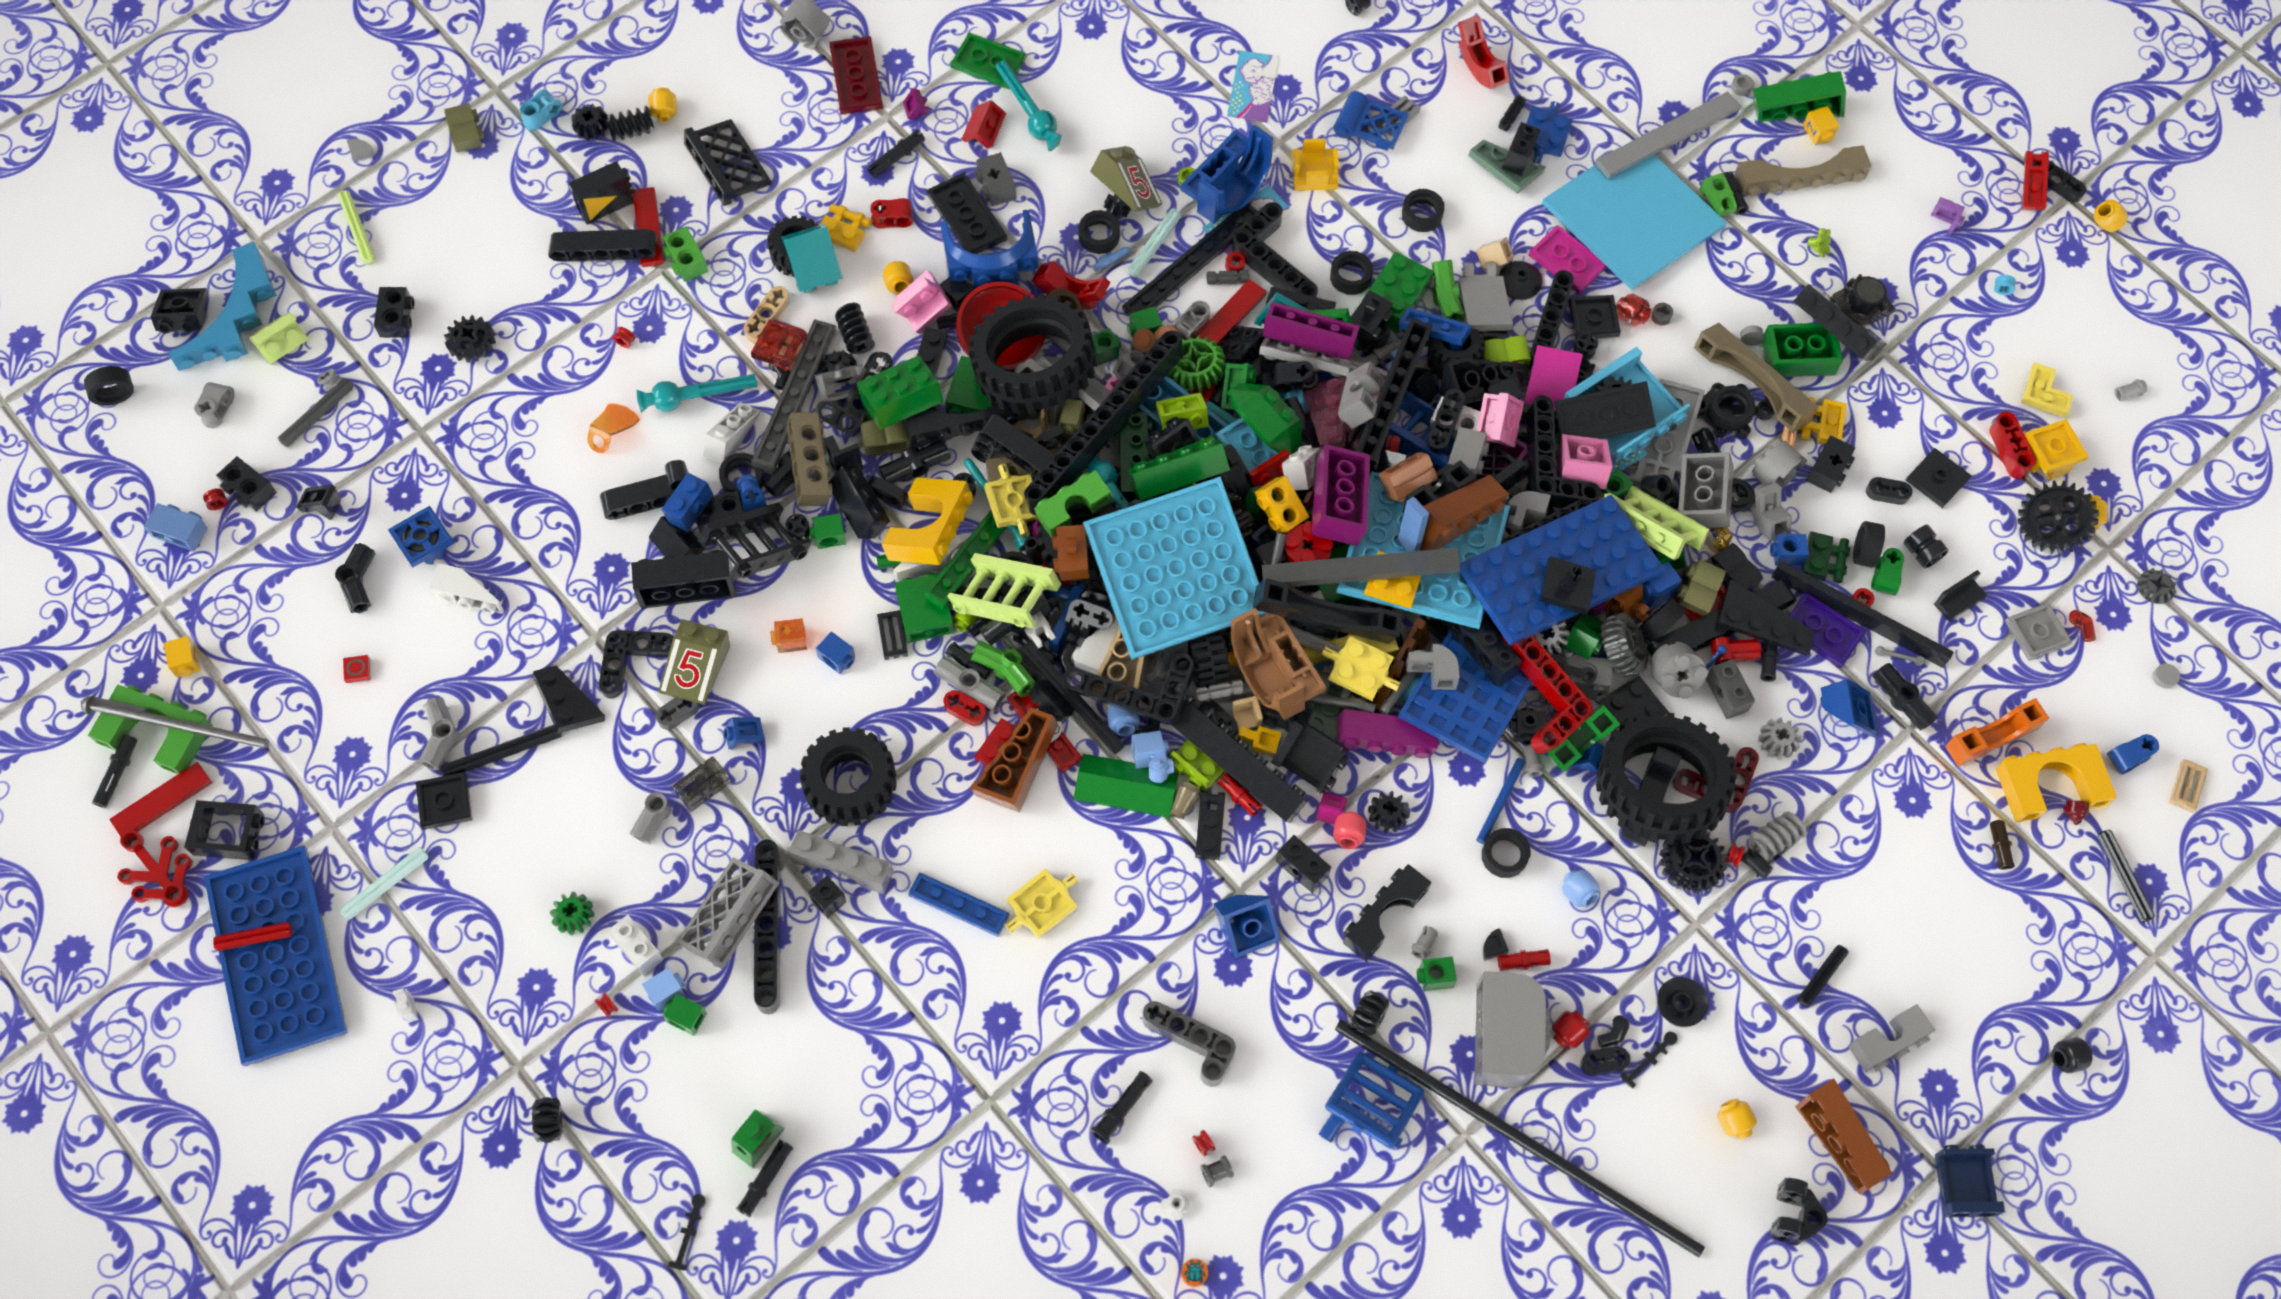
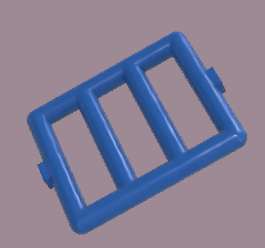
(1357, 1123)

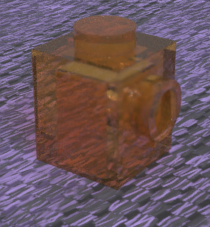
(789, 635)

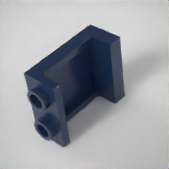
(1967, 1182)

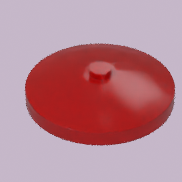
(983, 301)

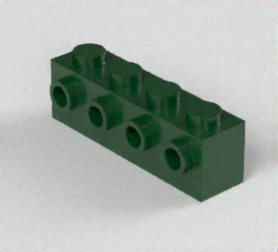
(1132, 449)

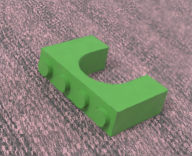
(179, 745)

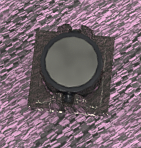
(1865, 297)

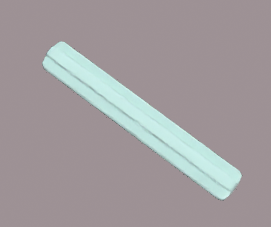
(1154, 242)
(383, 883)

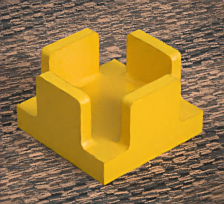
(1315, 166)
(2055, 449)

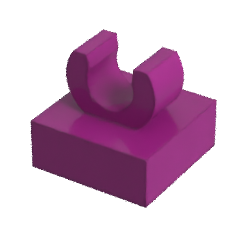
(915, 104)

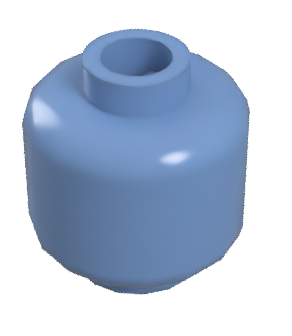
(1122, 721)

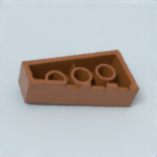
(1462, 511)
(1014, 768)
(1844, 1136)

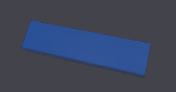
(958, 904)

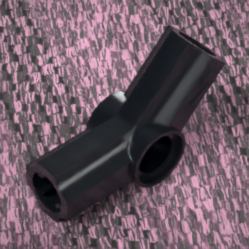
(355, 566)

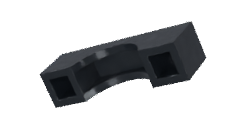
(1405, 890)

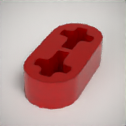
(962, 712)

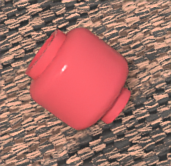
(1349, 830)

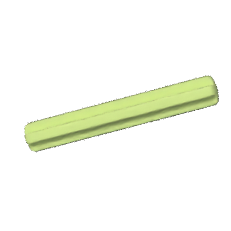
(356, 227)

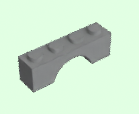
(861, 867)

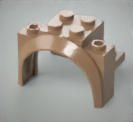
(1275, 673)

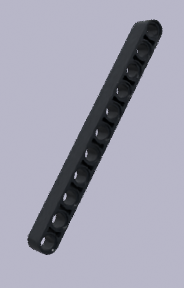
(1106, 419)

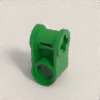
(1888, 572)

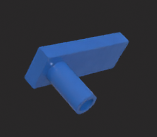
(1443, 328)
(1066, 594)
(1334, 1124)

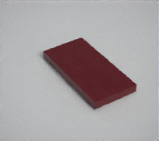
(856, 75)

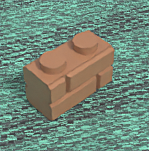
(1408, 476)

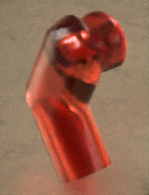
(2084, 623)

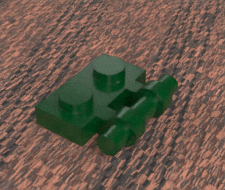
(1820, 550)

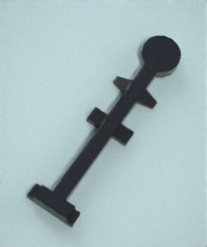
(1669, 1038)
(698, 1202)

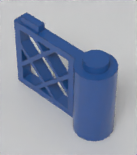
(1354, 117)

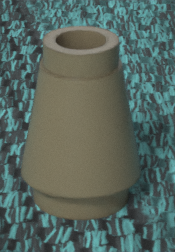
(1185, 799)

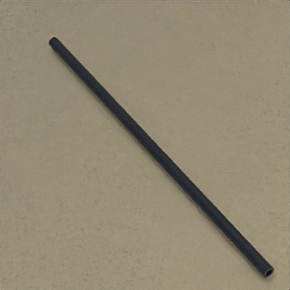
(1521, 1139)

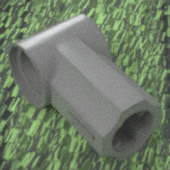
(650, 820)

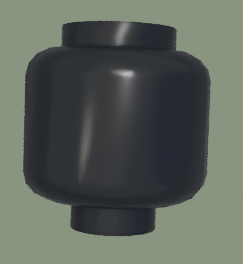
(2072, 1055)

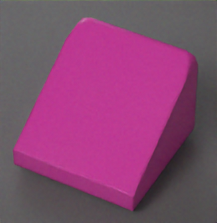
(1330, 807)

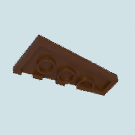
(1416, 640)

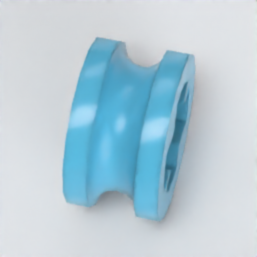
(2004, 284)

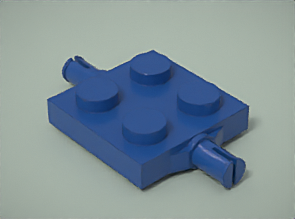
(1553, 131)

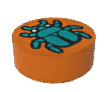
(1194, 1273)

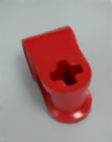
(893, 213)

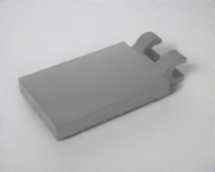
(1485, 299)

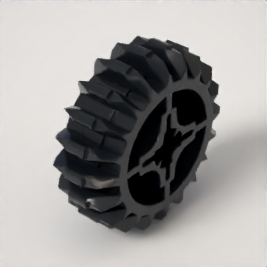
(1705, 876)

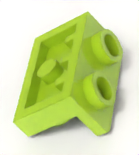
(1189, 407)
(1196, 766)

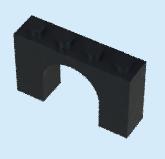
(1853, 335)

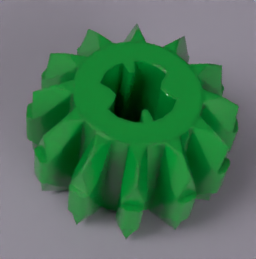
(566, 908)

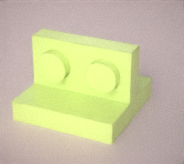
(278, 337)

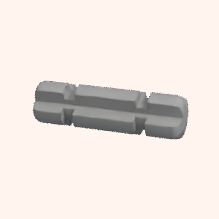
(1219, 690)

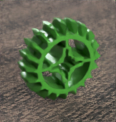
(1209, 362)

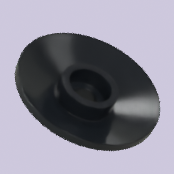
(1521, 287)
(1690, 994)

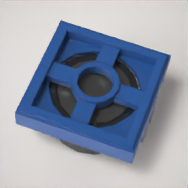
(422, 536)

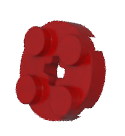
(1303, 534)

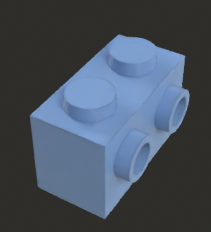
(175, 526)

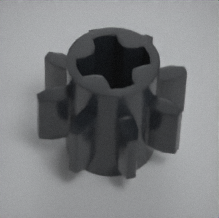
(1116, 206)
(1245, 521)

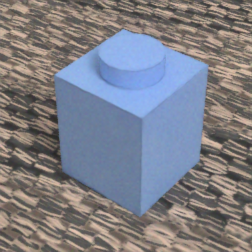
(664, 987)

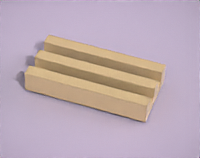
(2182, 802)

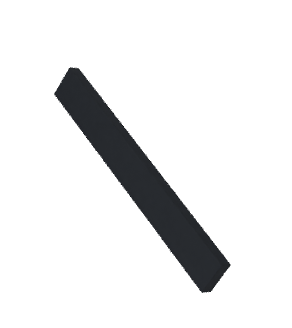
(1189, 263)
(1864, 615)

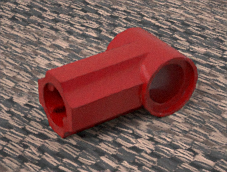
(1736, 649)

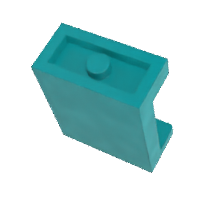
(812, 258)

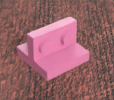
(922, 302)
(1500, 418)

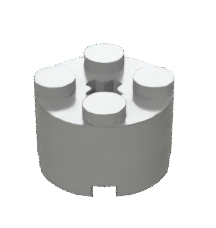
(804, 23)
(1778, 465)
(1678, 670)

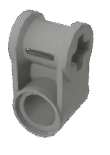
(1189, 322)
(214, 403)

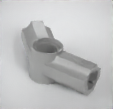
(438, 746)

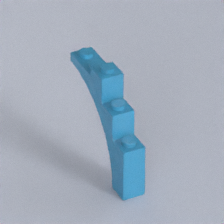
(240, 314)

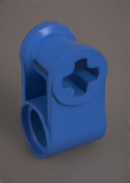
(750, 493)
(2131, 754)

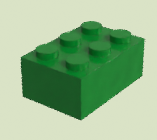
(1402, 284)
(1801, 350)
(900, 392)

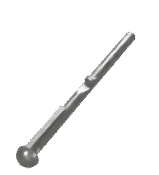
(138, 713)

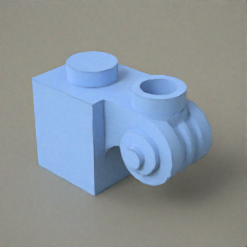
(1151, 752)

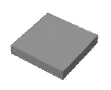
(2038, 631)

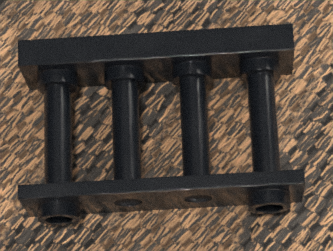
(754, 522)

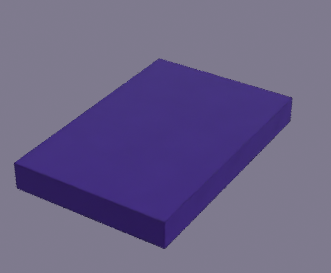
(1834, 633)

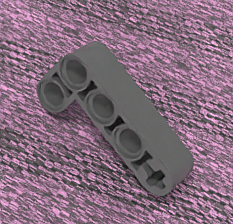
(1185, 1038)

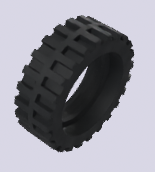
(1039, 388)
(1652, 816)

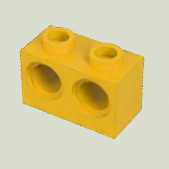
(1286, 500)

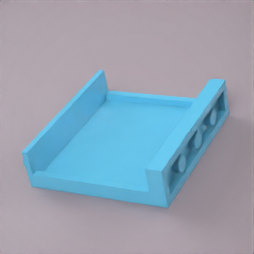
(1665, 407)

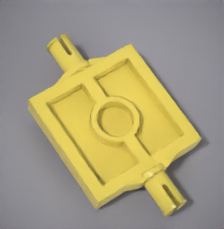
(1008, 500)
(1361, 668)
(1041, 903)

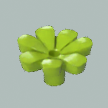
(1821, 242)

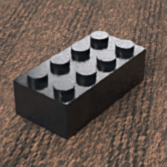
(683, 579)

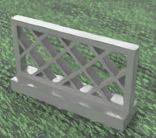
(736, 918)

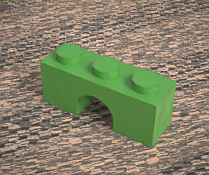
(1088, 490)

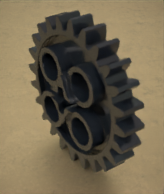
(2060, 536)

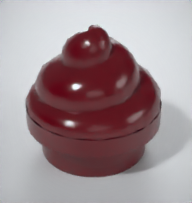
(2076, 810)

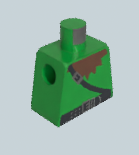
(755, 1137)

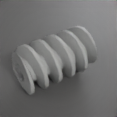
(1777, 834)

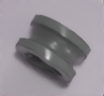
(1662, 307)

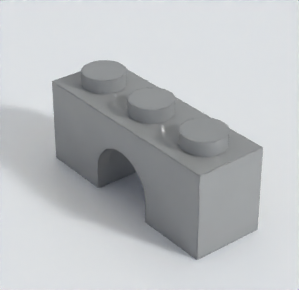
(1357, 401)
(1910, 1029)

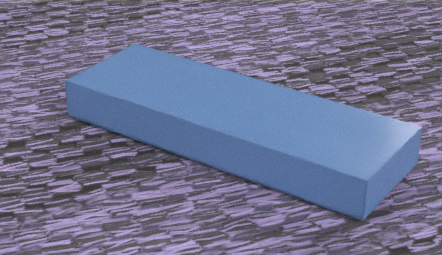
(1413, 525)

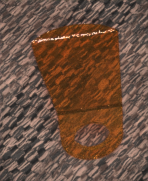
(612, 421)

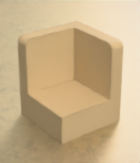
(1496, 251)
(1247, 713)

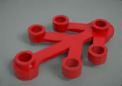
(156, 872)

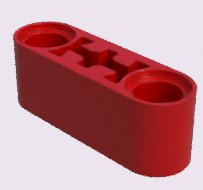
(2012, 445)

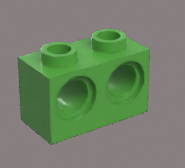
(687, 253)

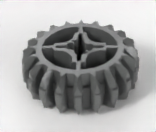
(1624, 644)

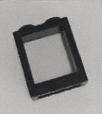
(201, 824)

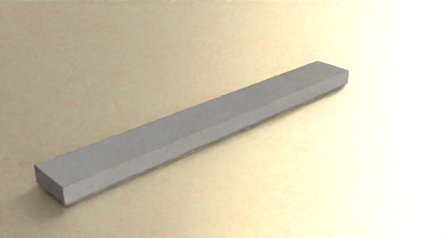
(1667, 135)

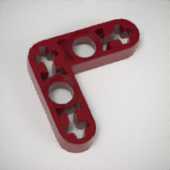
(1740, 790)

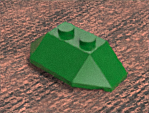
(1267, 416)

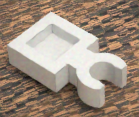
(405, 1005)

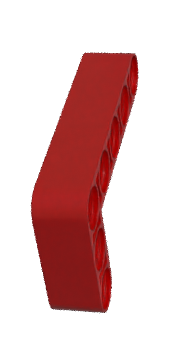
(1549, 687)

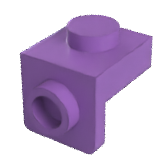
(1949, 212)

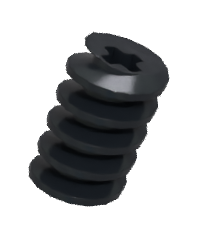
(630, 123)
(854, 328)

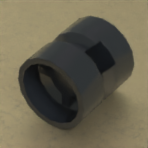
(1926, 546)

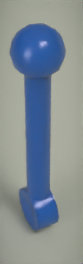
(1721, 649)

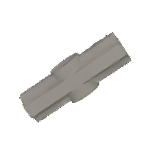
(958, 675)

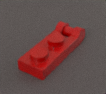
(2035, 181)

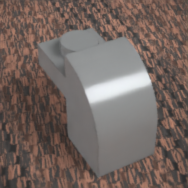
(1527, 509)
(1769, 514)
(1441, 664)

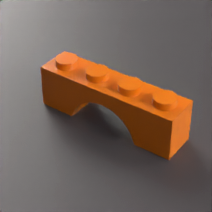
(2012, 726)

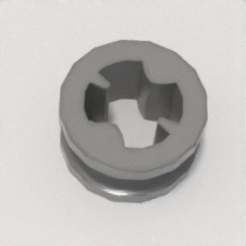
(329, 379)

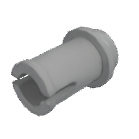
(2136, 388)
(1533, 763)
(1422, 947)

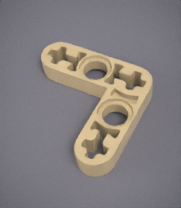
(768, 304)

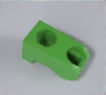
(1719, 194)

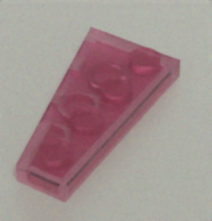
(1323, 407)

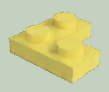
(2041, 395)

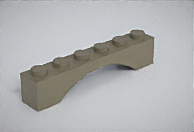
(1762, 177)
(1789, 403)

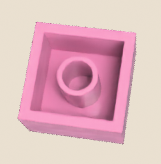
(1584, 459)

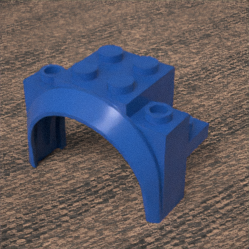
(1222, 183)
(993, 266)

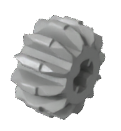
(1553, 642)
(1779, 747)

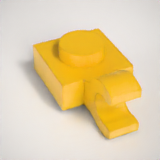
(1264, 740)

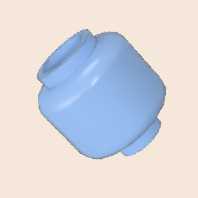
(1581, 888)

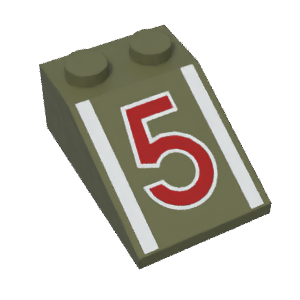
(1126, 177)
(694, 661)

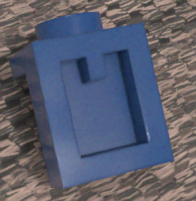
(743, 731)

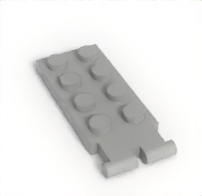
(1290, 353)
(1666, 451)

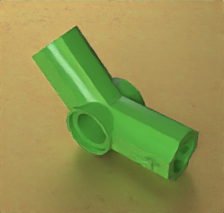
(1446, 290)
(1005, 665)

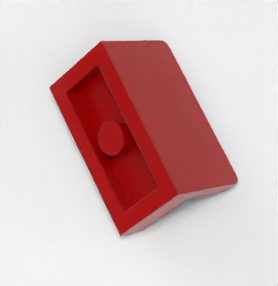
(984, 123)

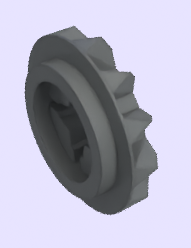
(2148, 588)

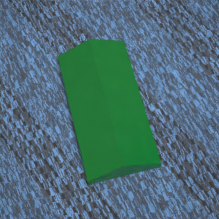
(1123, 786)

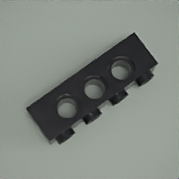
(1487, 650)

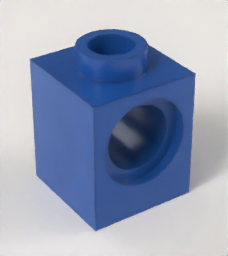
(1796, 543)
(836, 653)

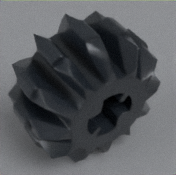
(590, 122)
(1379, 812)
(1370, 1012)
(547, 1120)

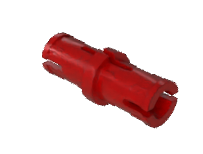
(1240, 795)
(1524, 960)

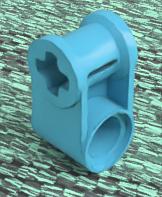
(538, 109)

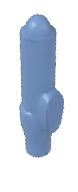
(1109, 259)

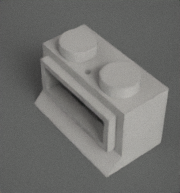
(836, 375)

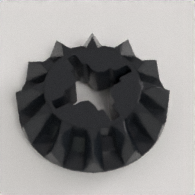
(835, 357)
(1745, 493)

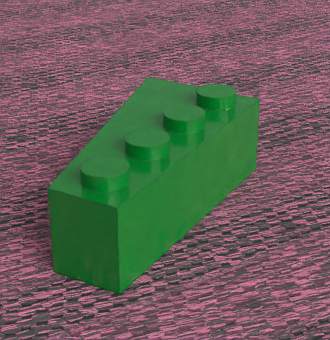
(1800, 96)
(1179, 468)

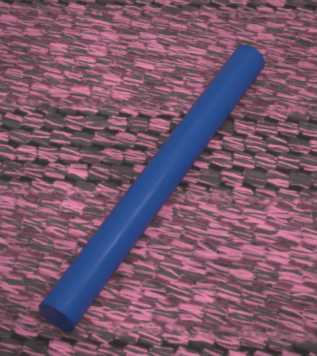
(1501, 800)

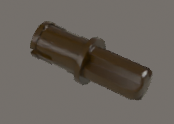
(2001, 845)

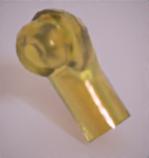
(1723, 538)

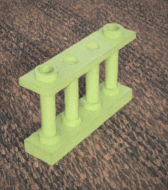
(1660, 524)
(1004, 570)

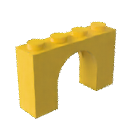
(931, 542)
(2080, 763)

